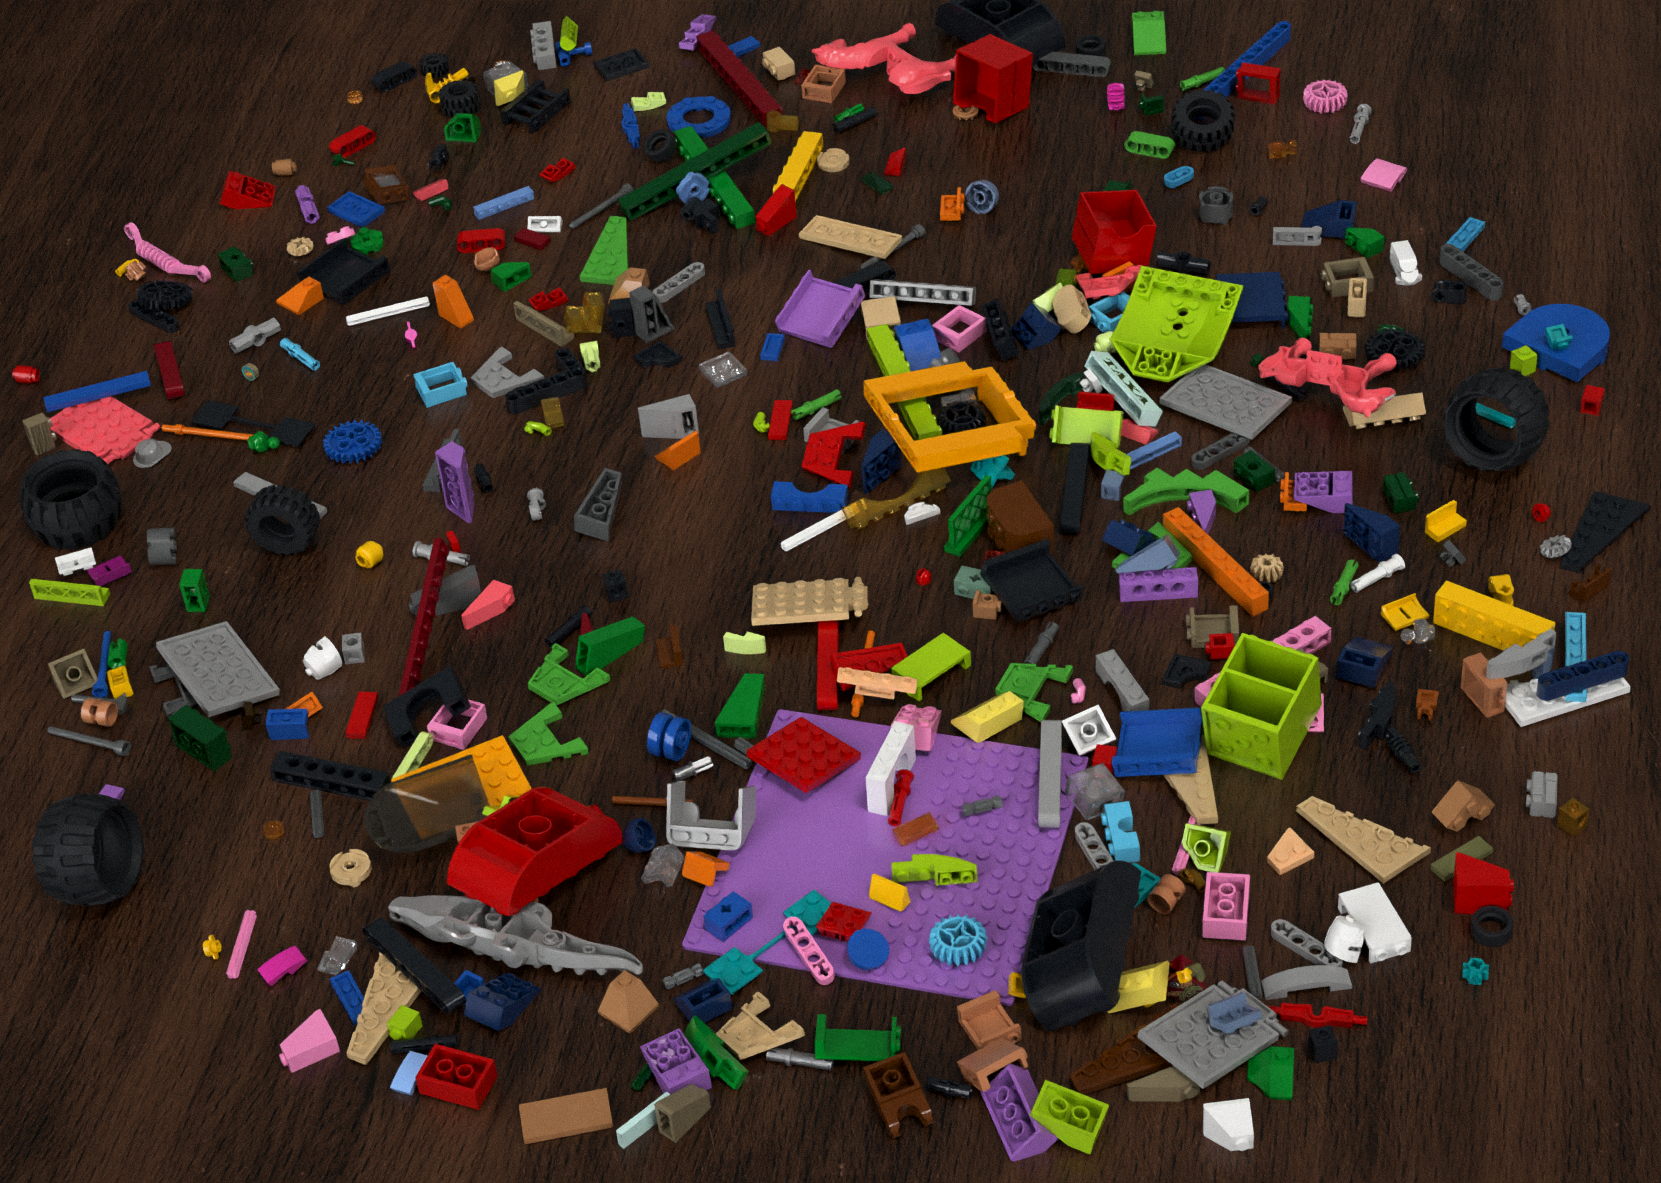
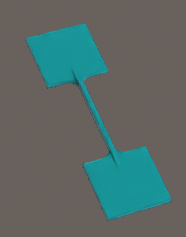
(739, 969)

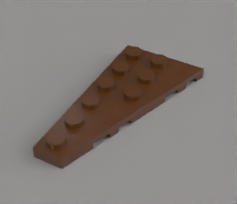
(1121, 1063)

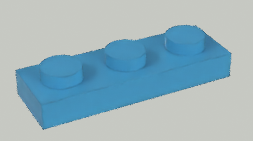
(1467, 233)

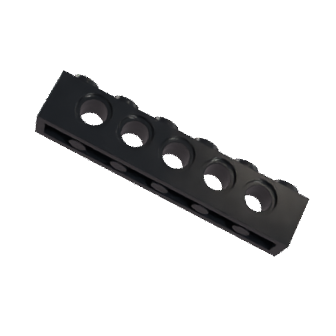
(327, 776)

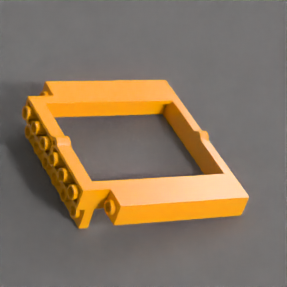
(961, 447)

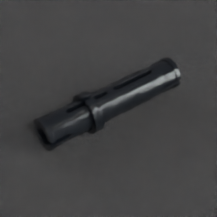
(849, 122)
(1296, 391)
(565, 629)
(423, 1044)

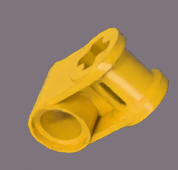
(1501, 588)

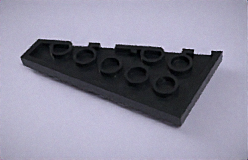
(1601, 524)

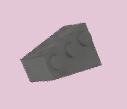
(648, 315)

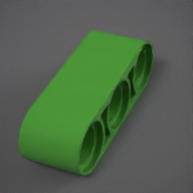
(1149, 144)

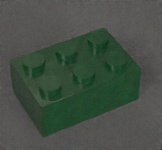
(200, 737)

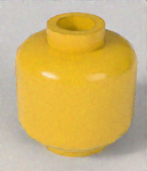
(369, 554)

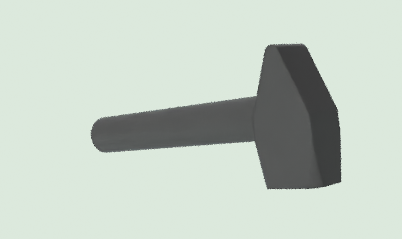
(122, 701)

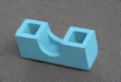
(1118, 819)

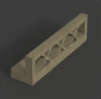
(542, 324)

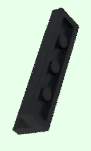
(720, 322)

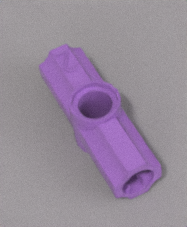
(307, 204)

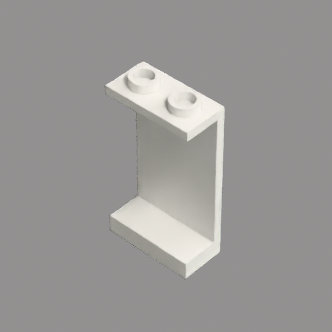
(1382, 926)

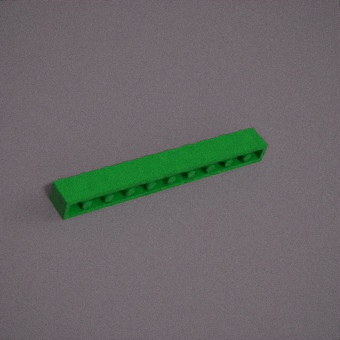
(720, 185)

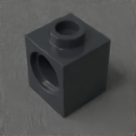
(615, 586)
(1322, 1044)

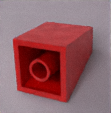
(1480, 885)

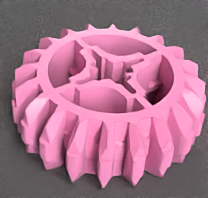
(1325, 96)

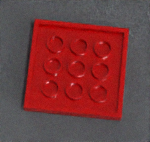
(803, 754)

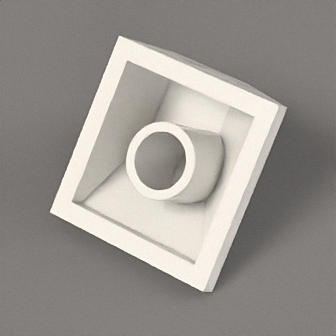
(1088, 730)
(1229, 1124)

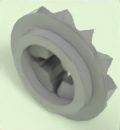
(1555, 546)

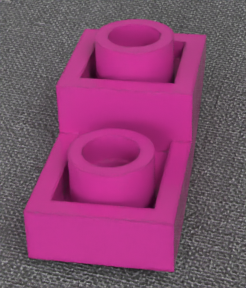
(286, 961)

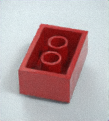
(456, 1076)

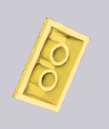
(990, 716)
(1142, 986)

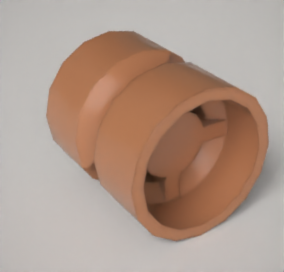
(99, 712)
(1166, 894)

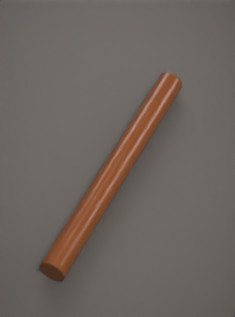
(642, 801)

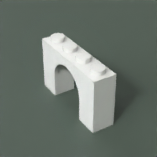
(894, 755)

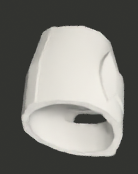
(322, 659)
(1345, 938)

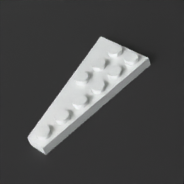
(1528, 708)

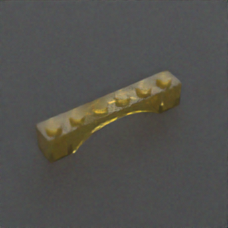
(865, 509)

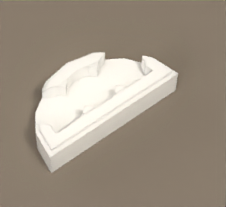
(920, 511)

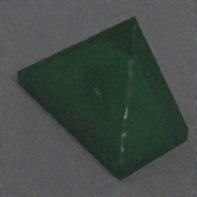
(877, 182)

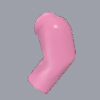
(1078, 697)

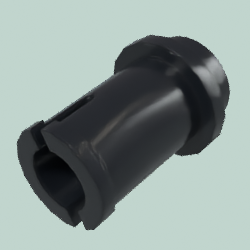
(1257, 207)

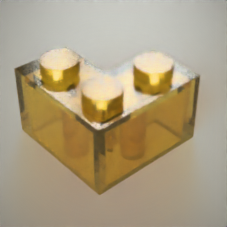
(586, 318)

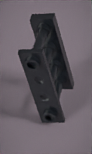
(532, 96)

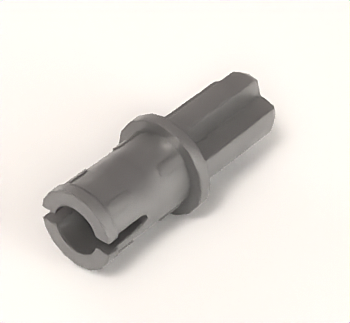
(693, 768)

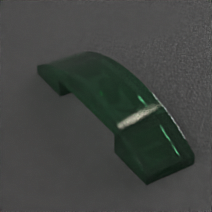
(1068, 385)

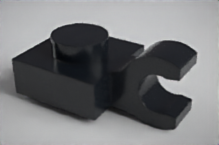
(440, 156)

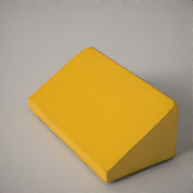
(888, 893)

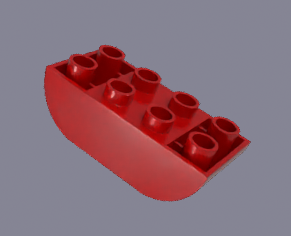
(529, 849)

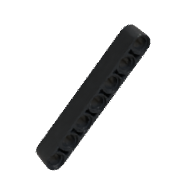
(1075, 488)
(414, 965)

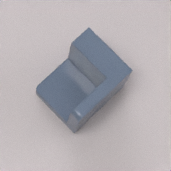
(1111, 485)

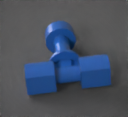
(564, 55)

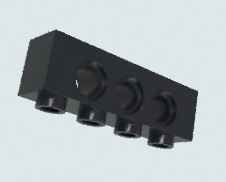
(1000, 329)

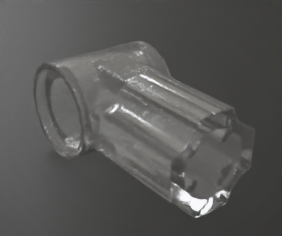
(965, 394)

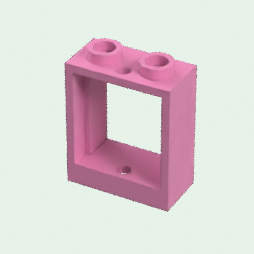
(953, 339)
(453, 736)

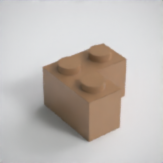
(1460, 804)

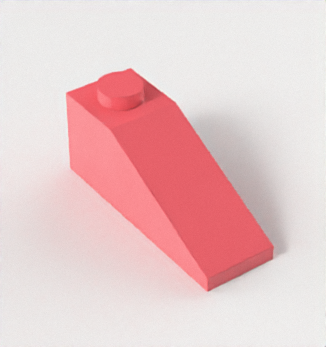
(488, 604)

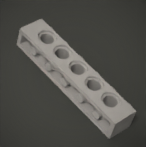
(923, 292)

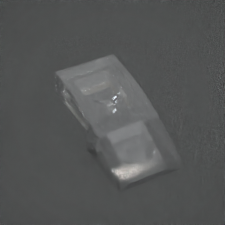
(338, 956)

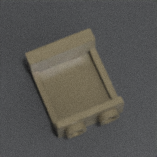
(1204, 625)

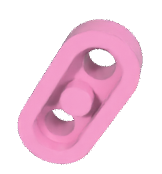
(334, 237)

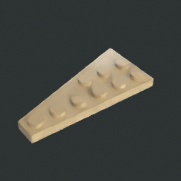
(1197, 789)

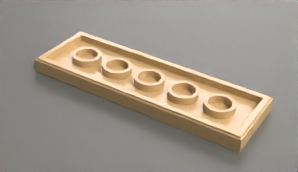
(850, 236)

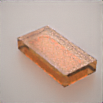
(915, 829)

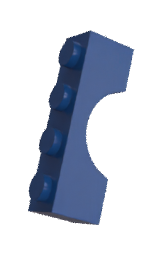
(788, 498)

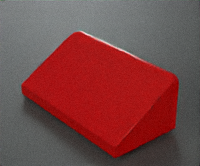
(896, 163)

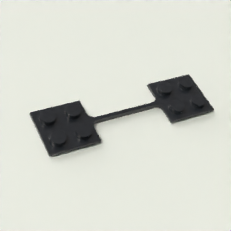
(217, 414)

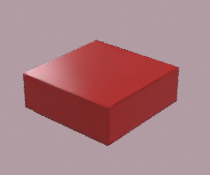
(453, 542)

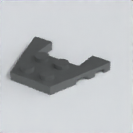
(173, 706)

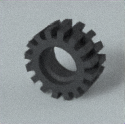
(434, 64)

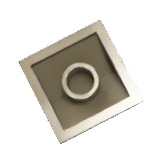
(73, 673)

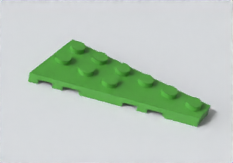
(609, 254)

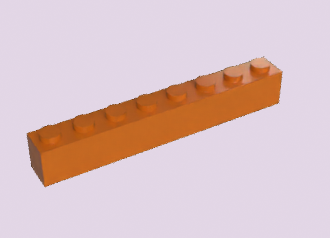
(1217, 562)

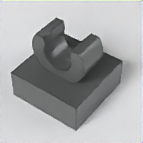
(1453, 553)

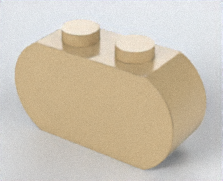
(1071, 309)

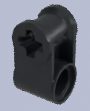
(1451, 291)

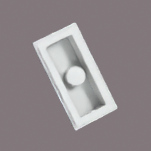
(545, 224)

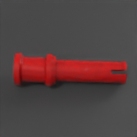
(901, 791)

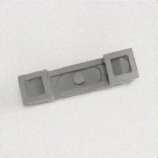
(1303, 978)

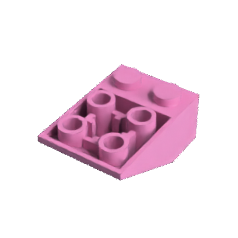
(925, 724)

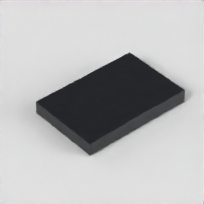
(621, 64)

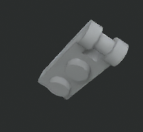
(1297, 236)

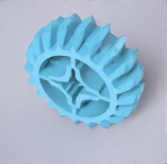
(958, 940)

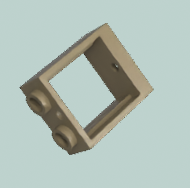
(1345, 267)

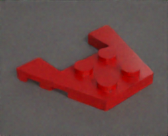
(825, 450)

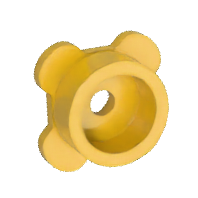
(212, 947)

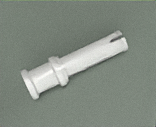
(1384, 570)

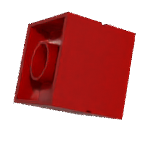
(993, 77)
(1113, 230)

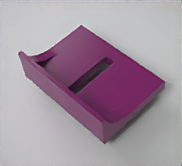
(117, 567)

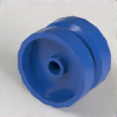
(669, 736)

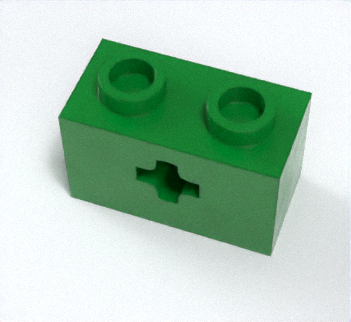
(194, 590)

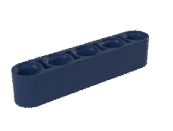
(1582, 675)

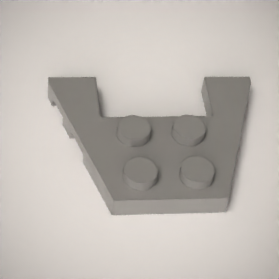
(498, 380)

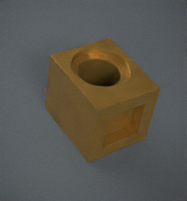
(1573, 817)

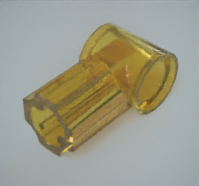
(776, 122)

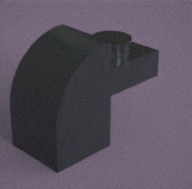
(706, 215)

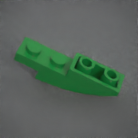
(714, 1056)

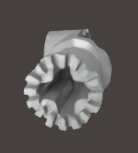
(536, 504)

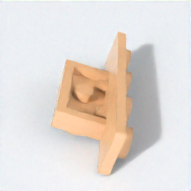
(876, 684)

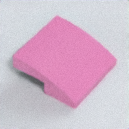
(1383, 175)

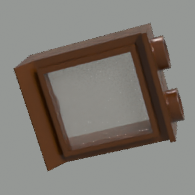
(386, 184)

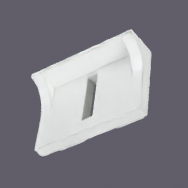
(67, 562)

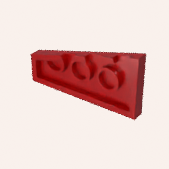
(873, 659)

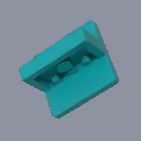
(993, 467)

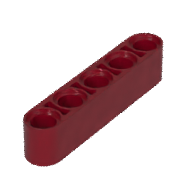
(169, 370)

